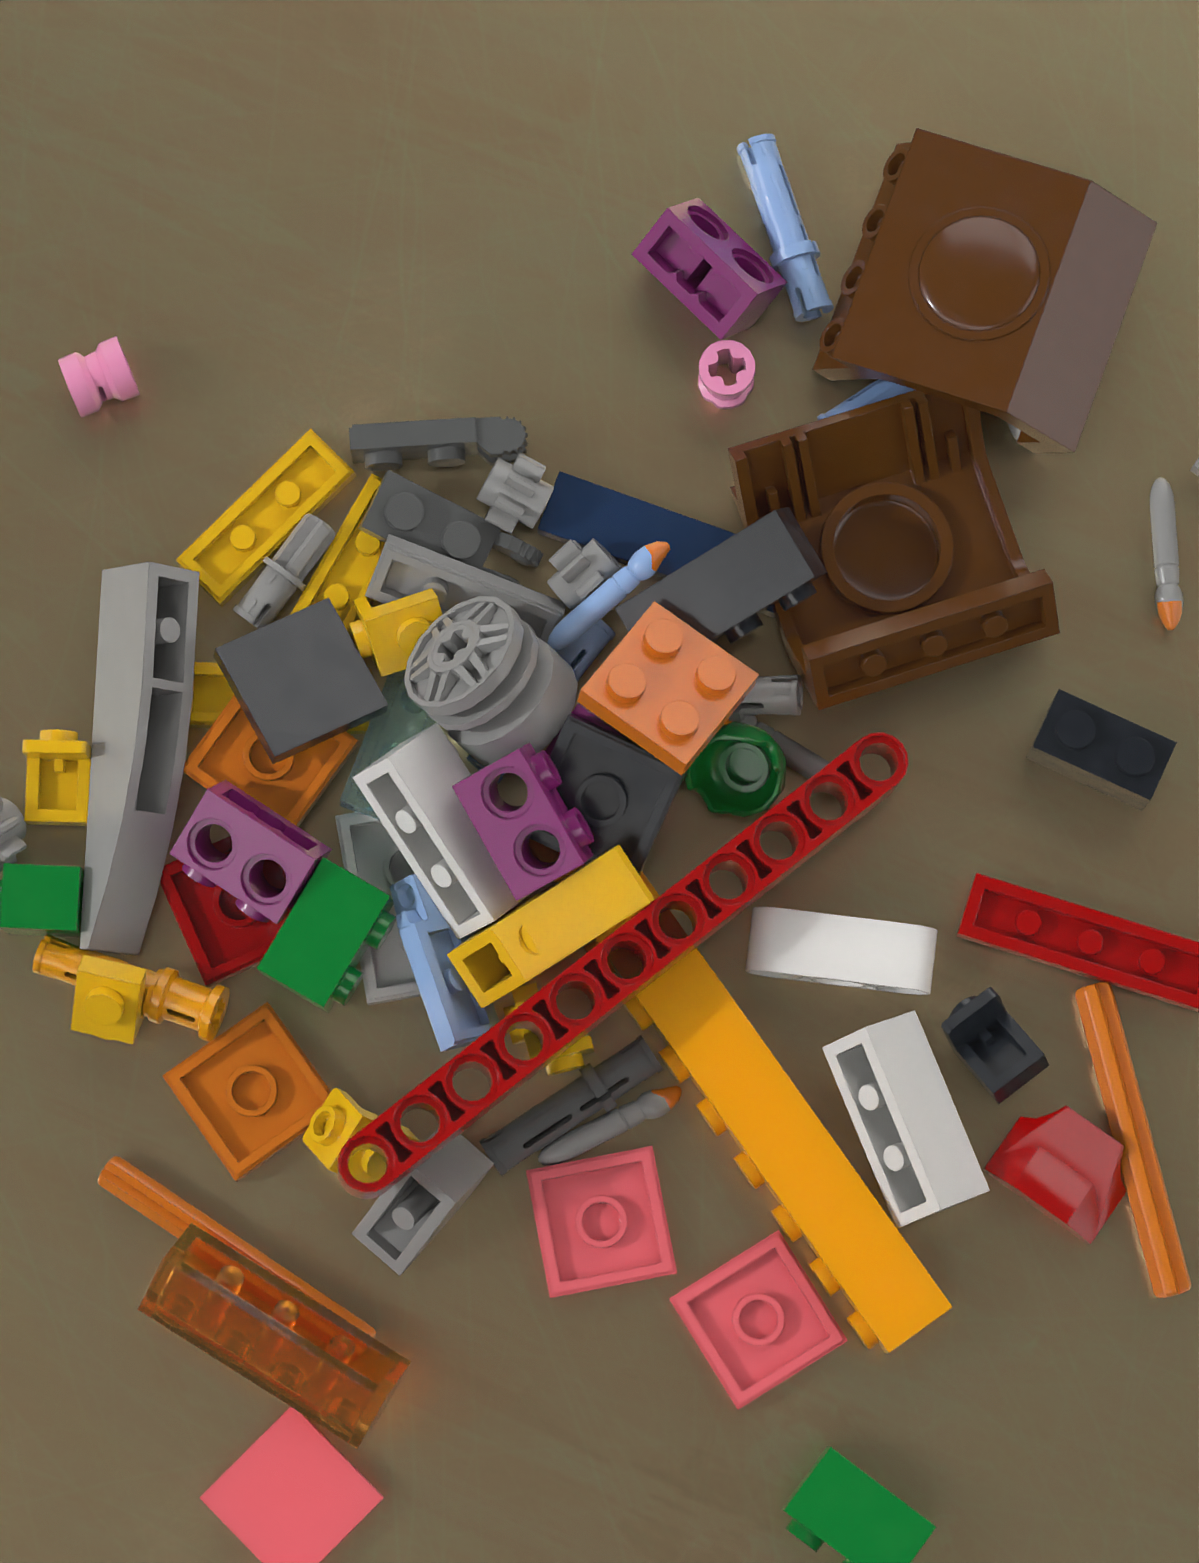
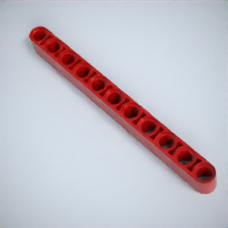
(645, 938)

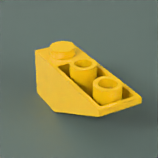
(550, 926)

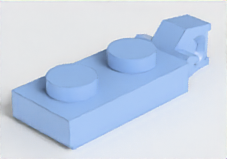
(427, 940)

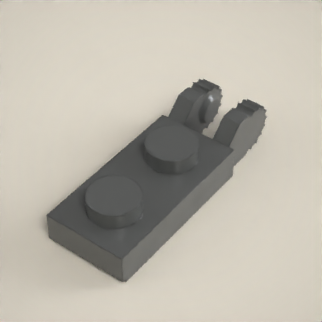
(440, 440)
(440, 525)

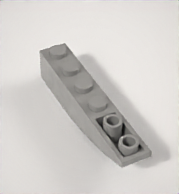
(136, 746)

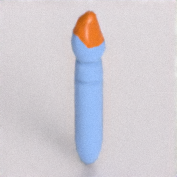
(640, 567)

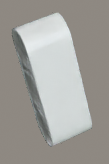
(841, 950)

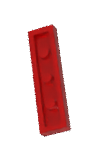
(1082, 941)

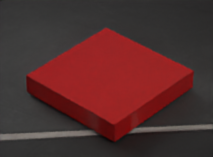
(214, 928)

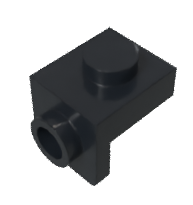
(993, 1045)

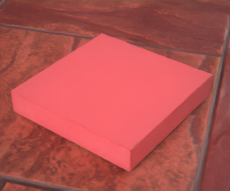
(601, 1222)
(758, 1319)
(291, 1494)

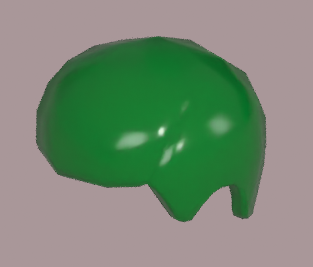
(738, 771)

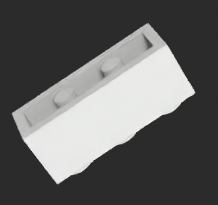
(429, 825)
(905, 1118)

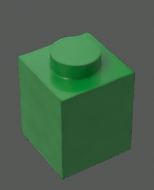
(41, 899)

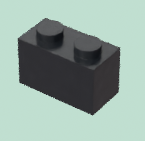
(1101, 750)

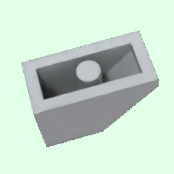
(422, 1203)

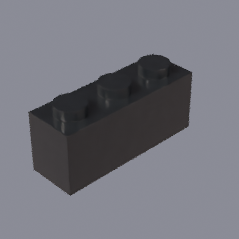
(737, 580)

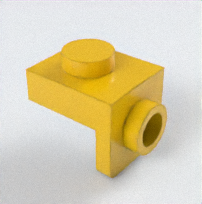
(393, 628)
(57, 779)
(108, 999)
(568, 1060)
(334, 1125)

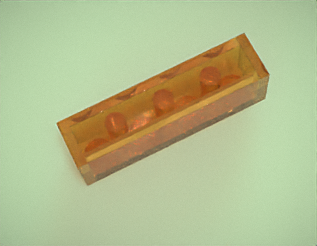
(273, 1335)

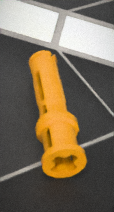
(164, 993)

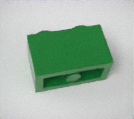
(328, 936)
(854, 1514)

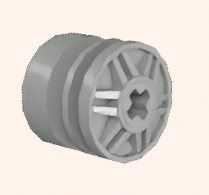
(490, 680)

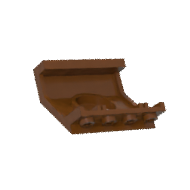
(988, 286)
(909, 543)

